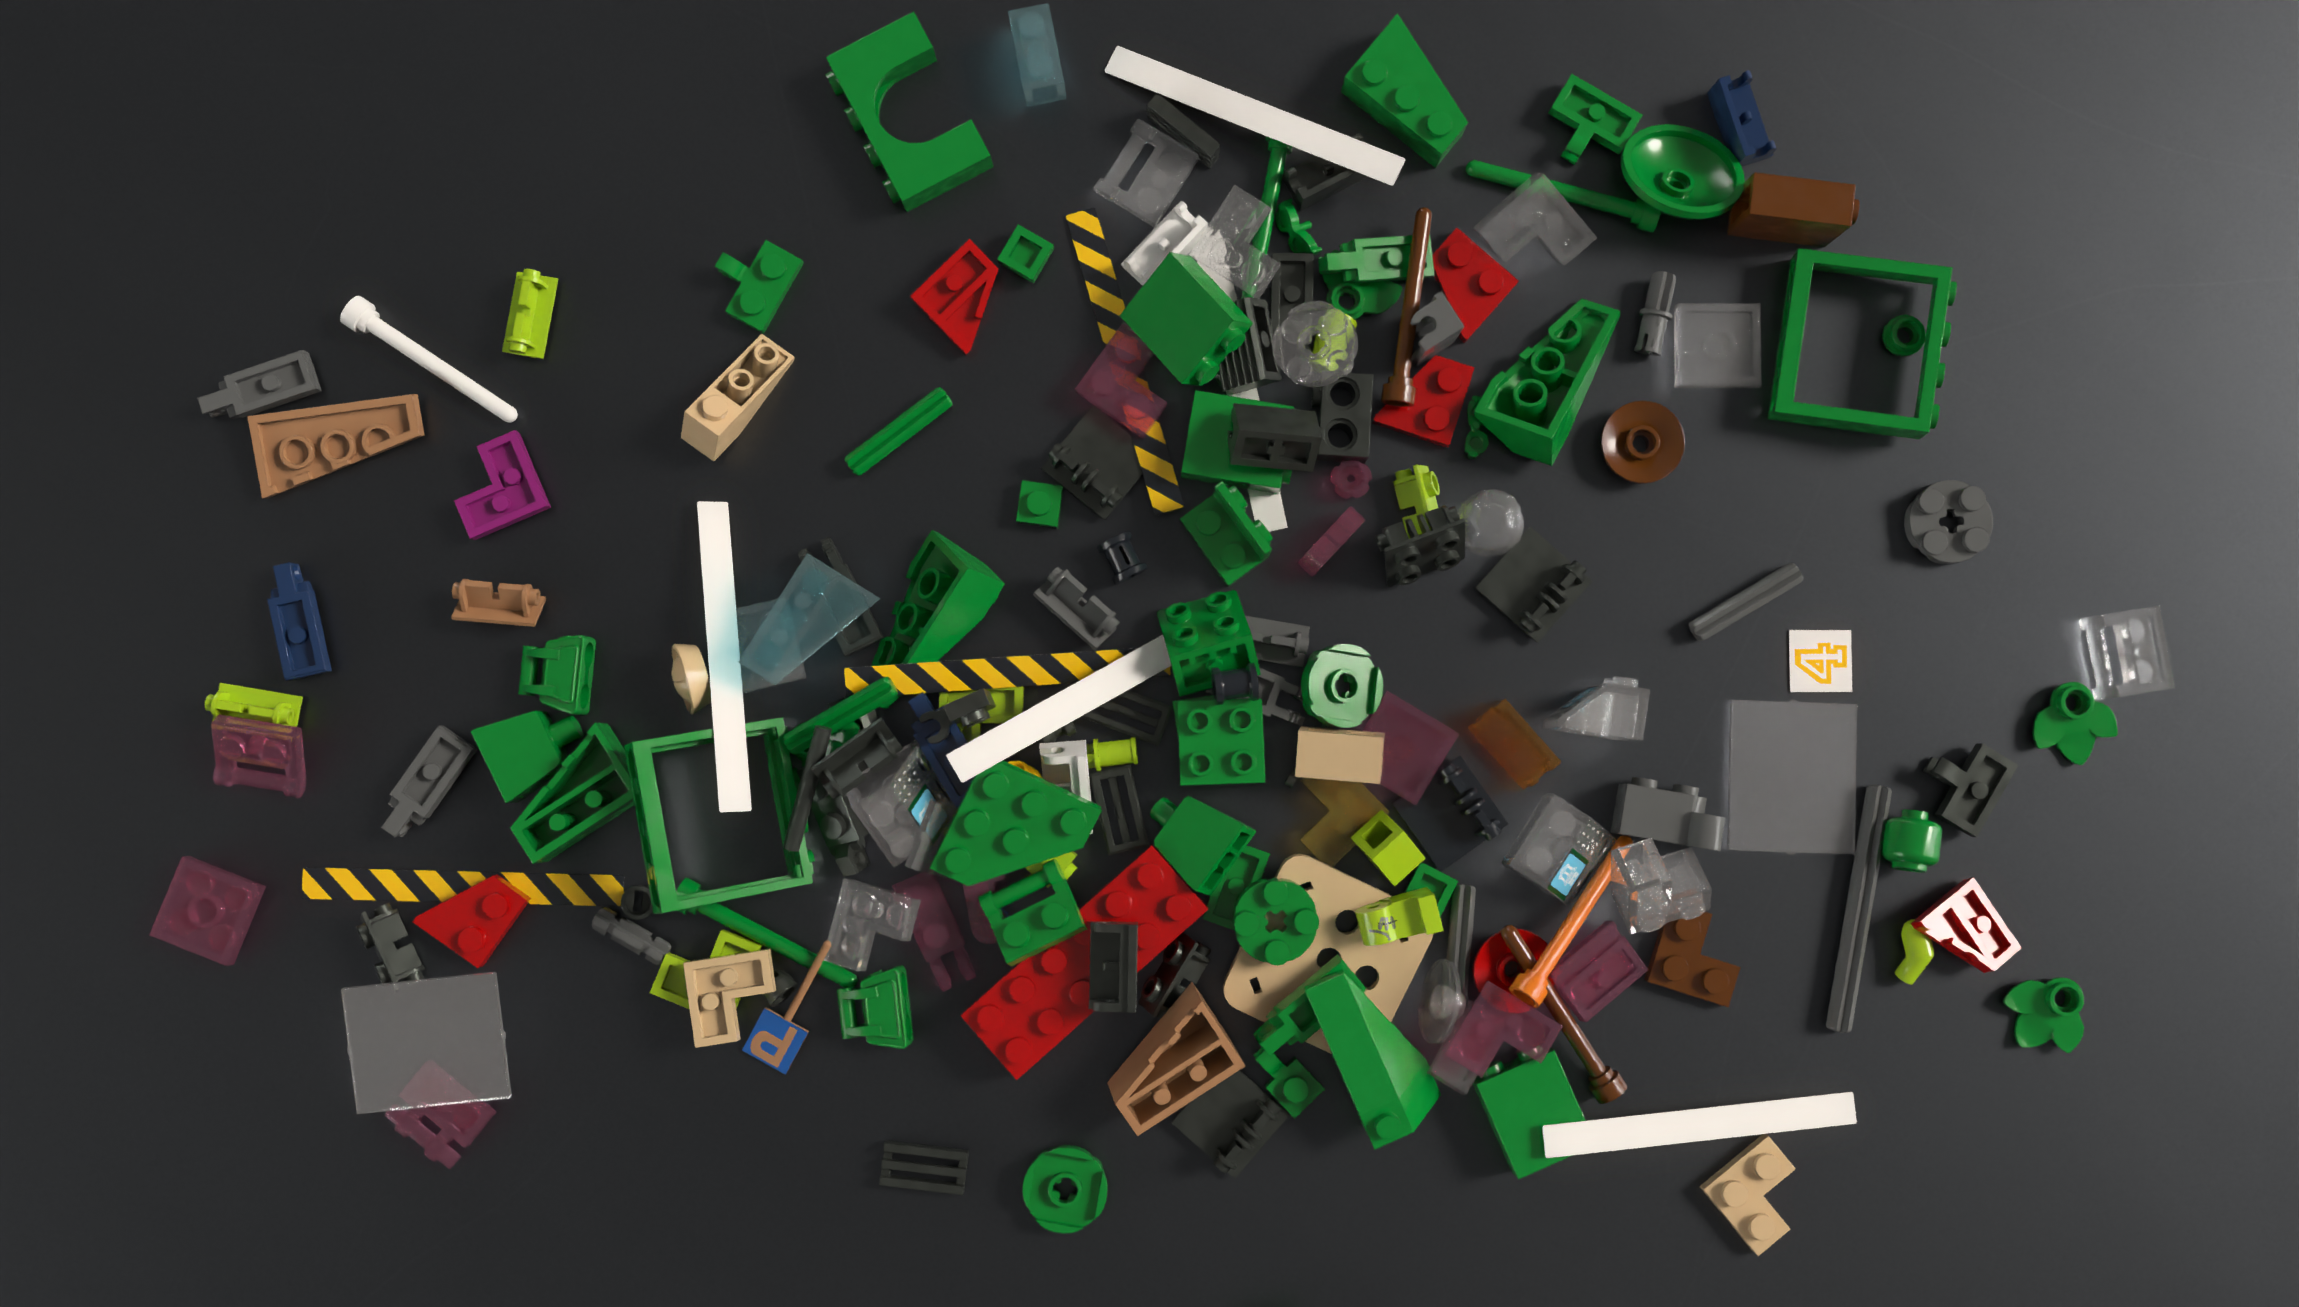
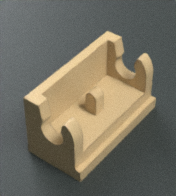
(1339, 754)

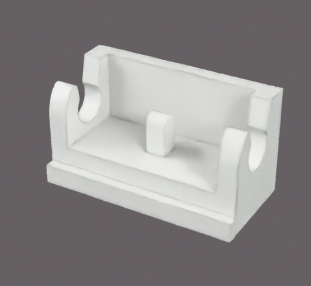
(1174, 234)
(1067, 766)

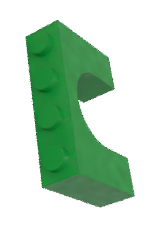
(865, 75)

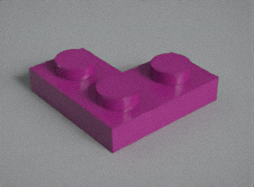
(514, 488)

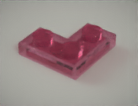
(1113, 387)
(1500, 1018)

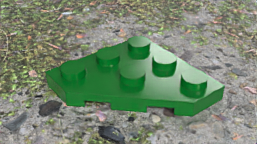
(1010, 824)

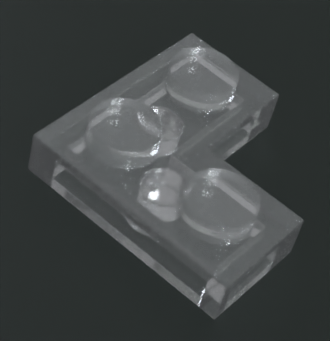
(1226, 245)
(862, 913)

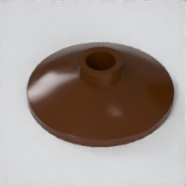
(1657, 428)

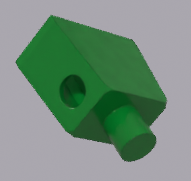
(525, 751)
(1199, 841)

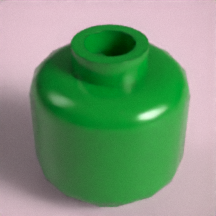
(1912, 841)

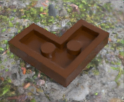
(1681, 967)

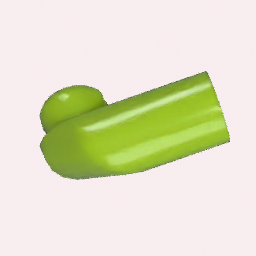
(1918, 952)

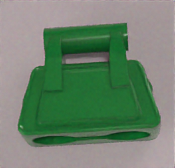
(565, 673)
(884, 1009)

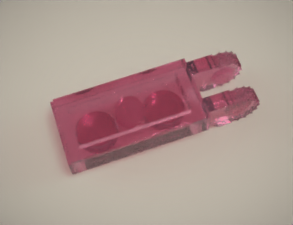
(936, 927)

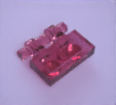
(457, 1122)

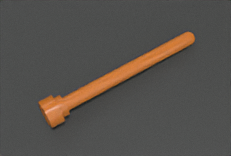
(1532, 984)

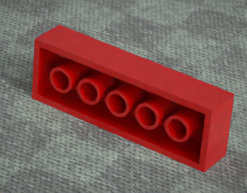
(1049, 992)

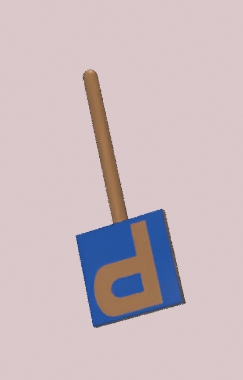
(776, 1037)

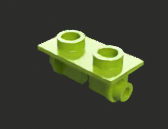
(530, 314)
(1417, 492)
(254, 704)

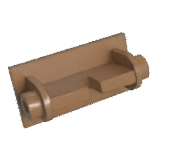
(511, 605)

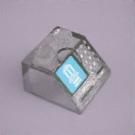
(1605, 711)
(896, 800)
(1559, 849)

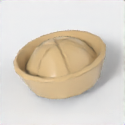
(690, 677)

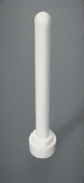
(361, 316)

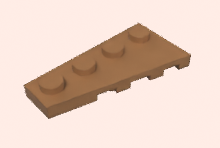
(320, 440)

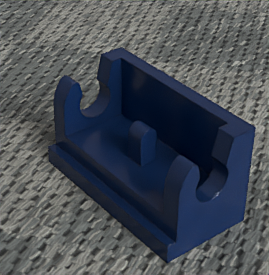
(1740, 119)

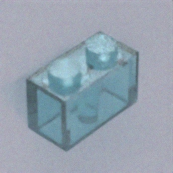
(1037, 54)

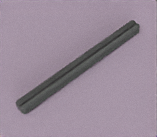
(1858, 908)

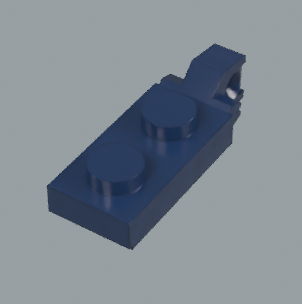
(297, 624)
(937, 752)

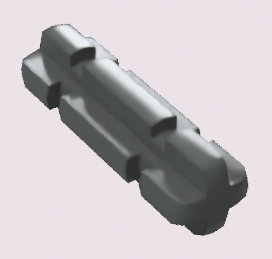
(631, 935)

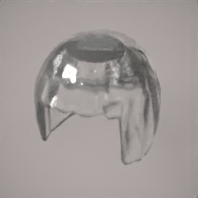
(1492, 522)

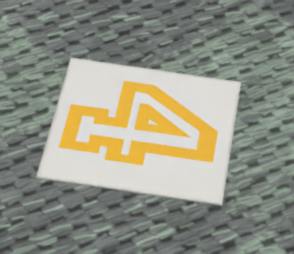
(1820, 660)

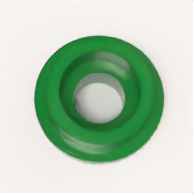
(1914, 329)

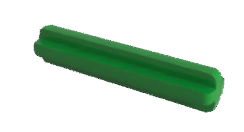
(898, 431)
(842, 713)

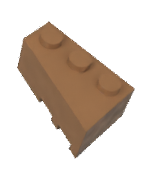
(1174, 1063)

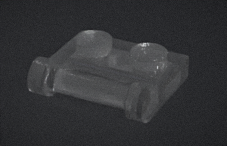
(1158, 179)
(2140, 651)

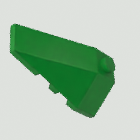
(943, 603)

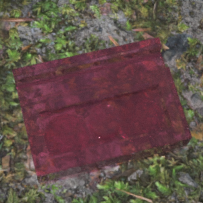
(1597, 971)

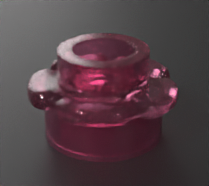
(1358, 487)

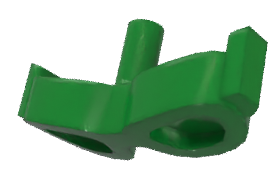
(1288, 221)
(1476, 440)

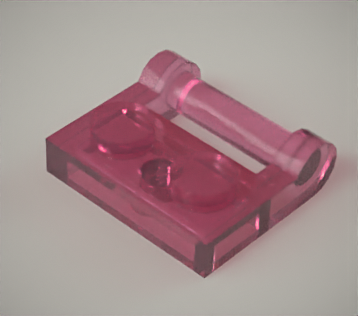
(259, 745)

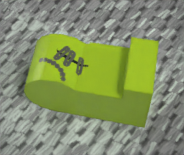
(1399, 917)

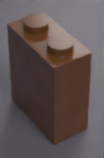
(1793, 210)

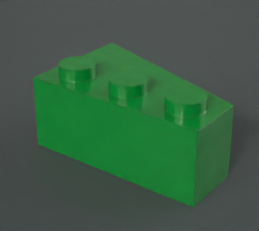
(1405, 94)
(579, 799)

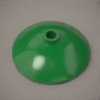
(1682, 171)

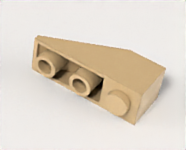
(734, 397)

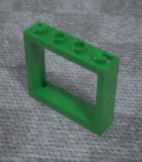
(1792, 329)
(652, 829)

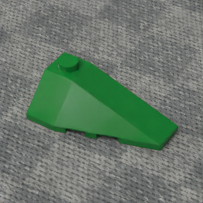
(1542, 392)
(1375, 1060)

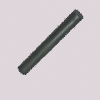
(806, 789)

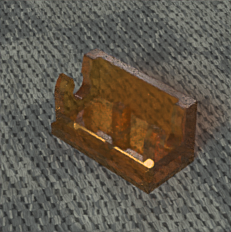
(1514, 744)

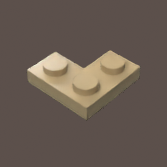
(712, 992)
(1740, 1192)

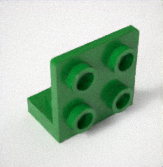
(1227, 533)
(1206, 636)
(1221, 742)

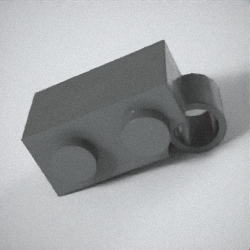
(1666, 815)

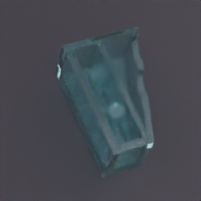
(805, 618)

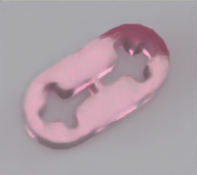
(1331, 541)

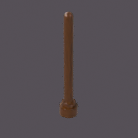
(1400, 389)
(1605, 1083)

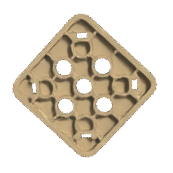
(1331, 893)

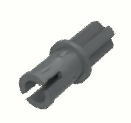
(1656, 313)

